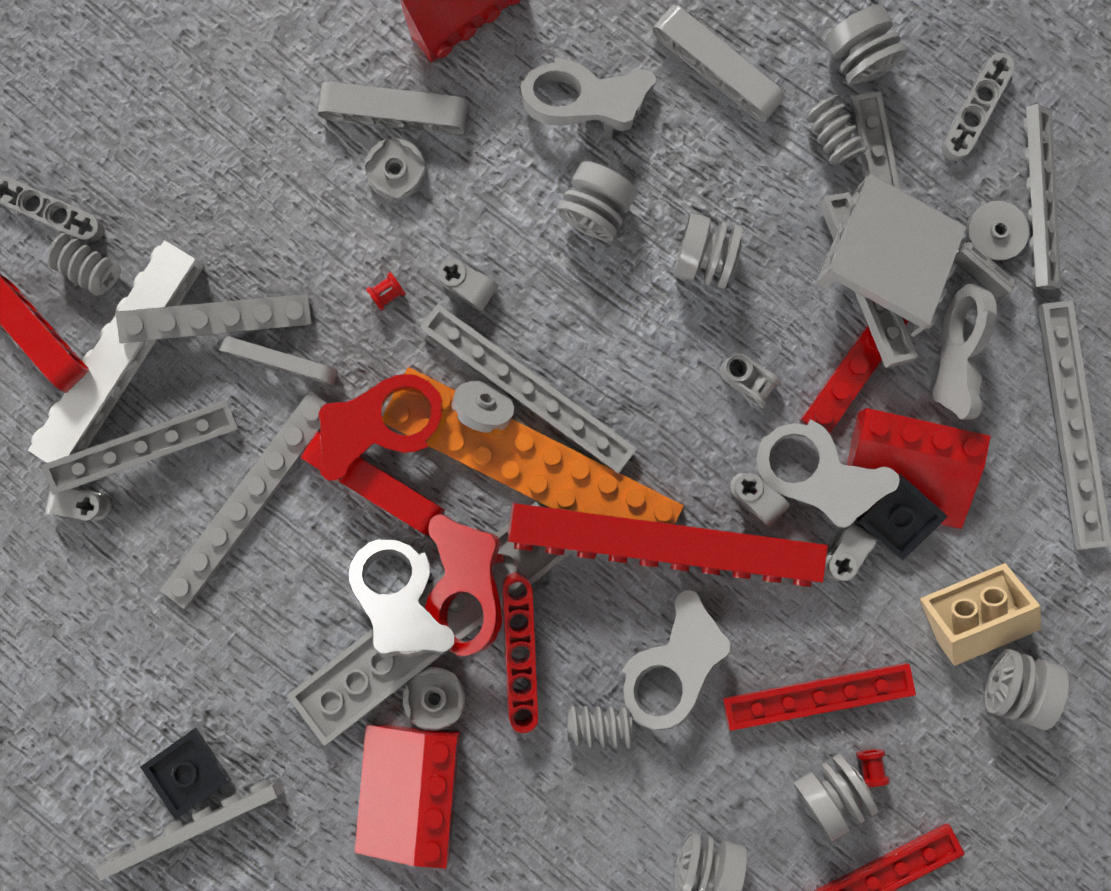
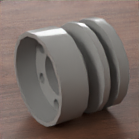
(866, 45)
(597, 201)
(708, 251)
(1026, 689)
(836, 797)
(704, 870)

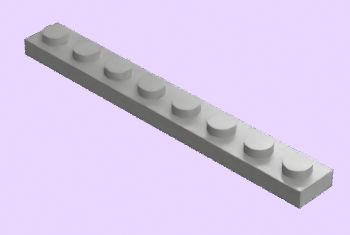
(528, 388)
(1074, 425)
(244, 503)

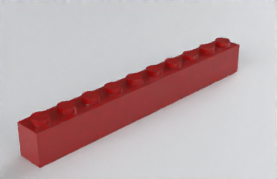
(666, 543)

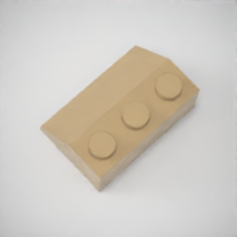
(981, 614)

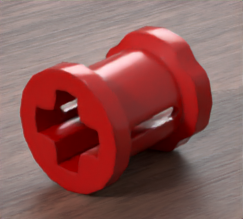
(382, 300)
(873, 767)

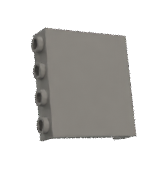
(894, 252)

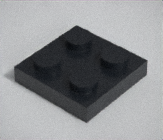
(902, 518)
(185, 773)

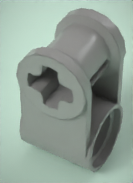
(471, 286)
(751, 379)
(762, 501)
(76, 504)
(851, 547)

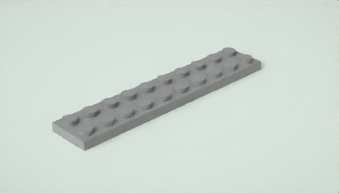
(363, 678)

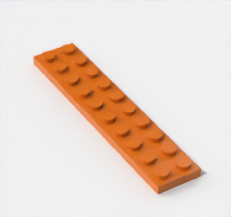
(530, 462)

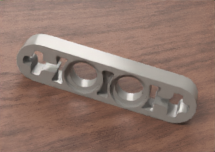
(978, 107)
(46, 211)
(278, 360)

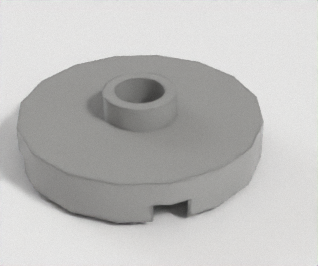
(390, 154)
(983, 235)
(482, 406)
(417, 699)

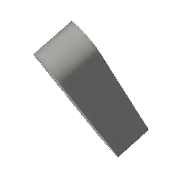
(718, 63)
(392, 108)

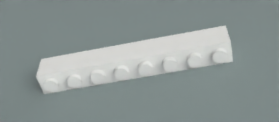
(111, 364)

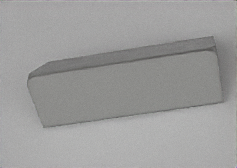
(984, 270)

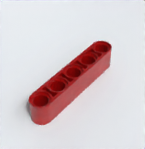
(39, 338)
(381, 489)
(525, 666)

